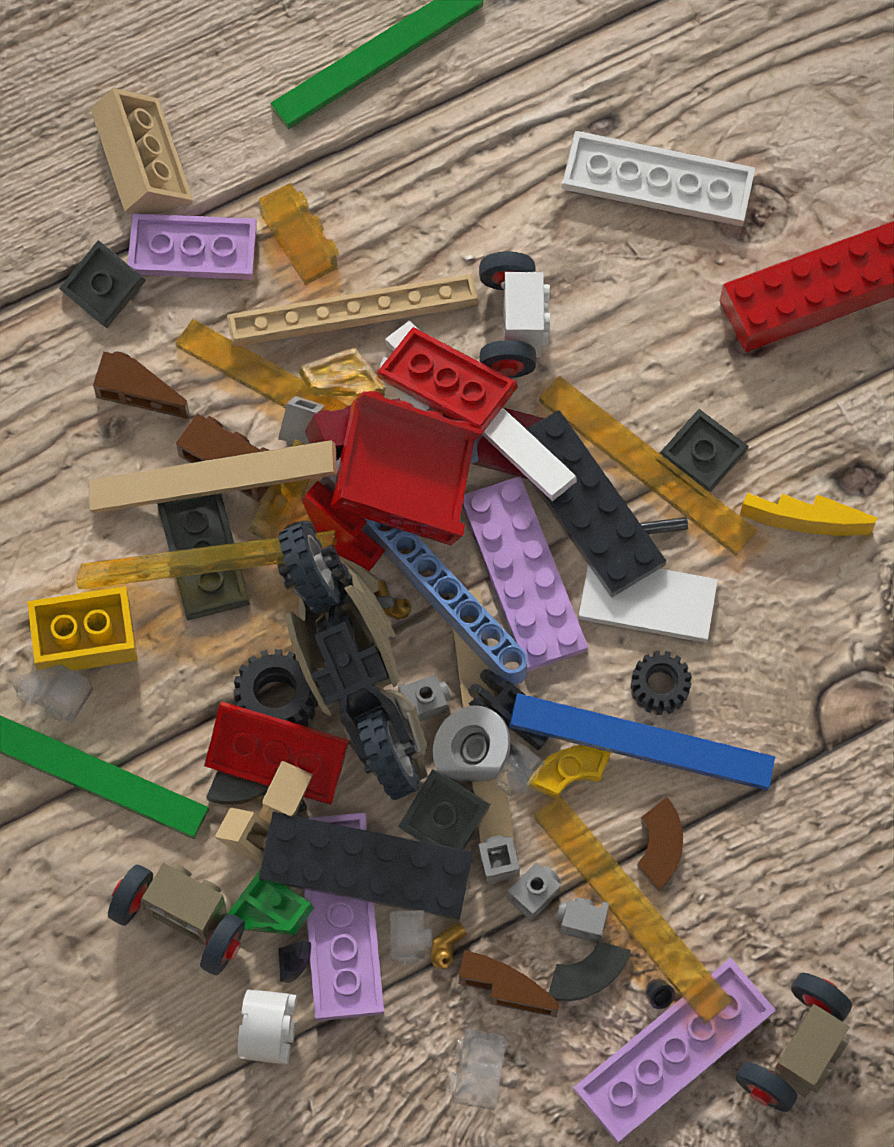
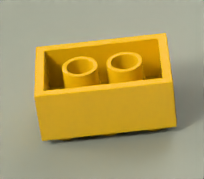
(83, 630)

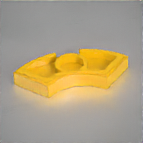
(569, 766)

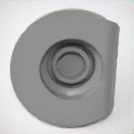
(471, 745)

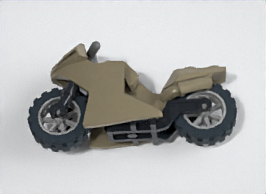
(357, 655)

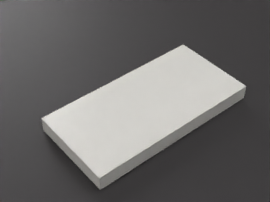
(658, 604)

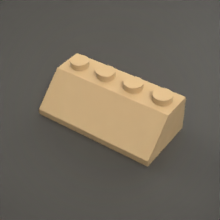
(140, 152)

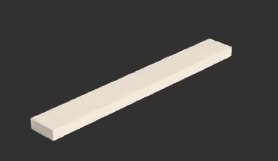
(517, 444)

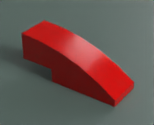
(351, 540)

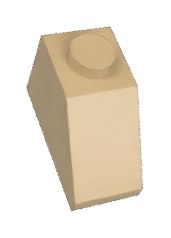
(244, 834)

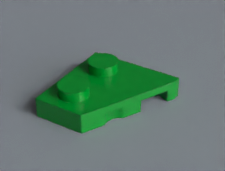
(271, 908)

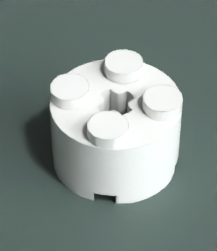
(267, 1026)

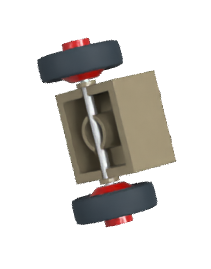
(184, 905)
(812, 1047)

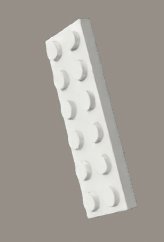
(658, 178)

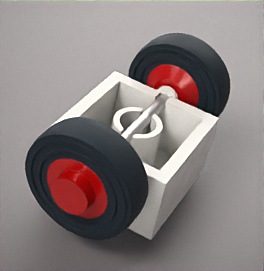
(523, 313)

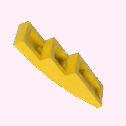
(822, 517)

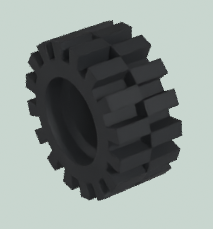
(665, 664)

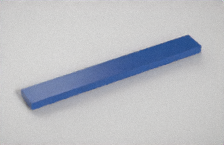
(642, 741)

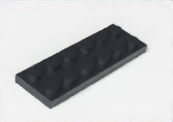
(596, 513)
(365, 865)

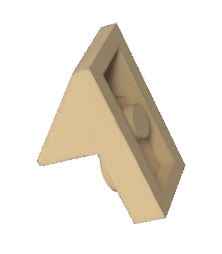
(285, 791)

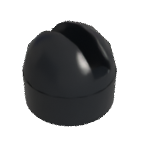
(659, 993)

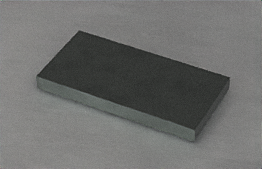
(200, 524)

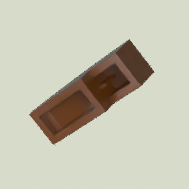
(507, 985)

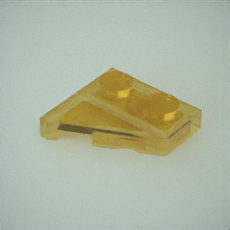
(341, 375)

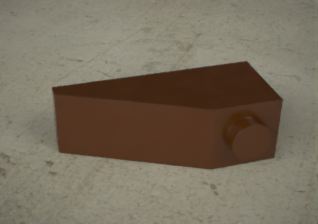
(132, 384)

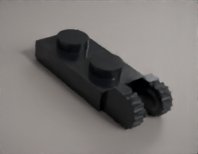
(503, 703)

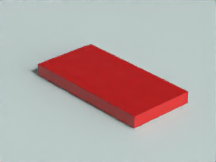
(447, 379)
(256, 744)

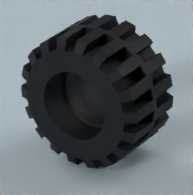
(275, 669)

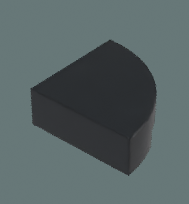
(293, 960)

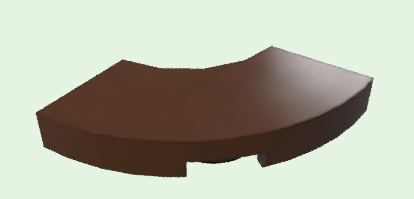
(664, 843)

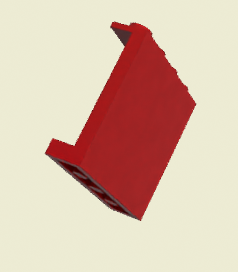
(405, 467)

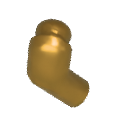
(401, 607)
(443, 945)

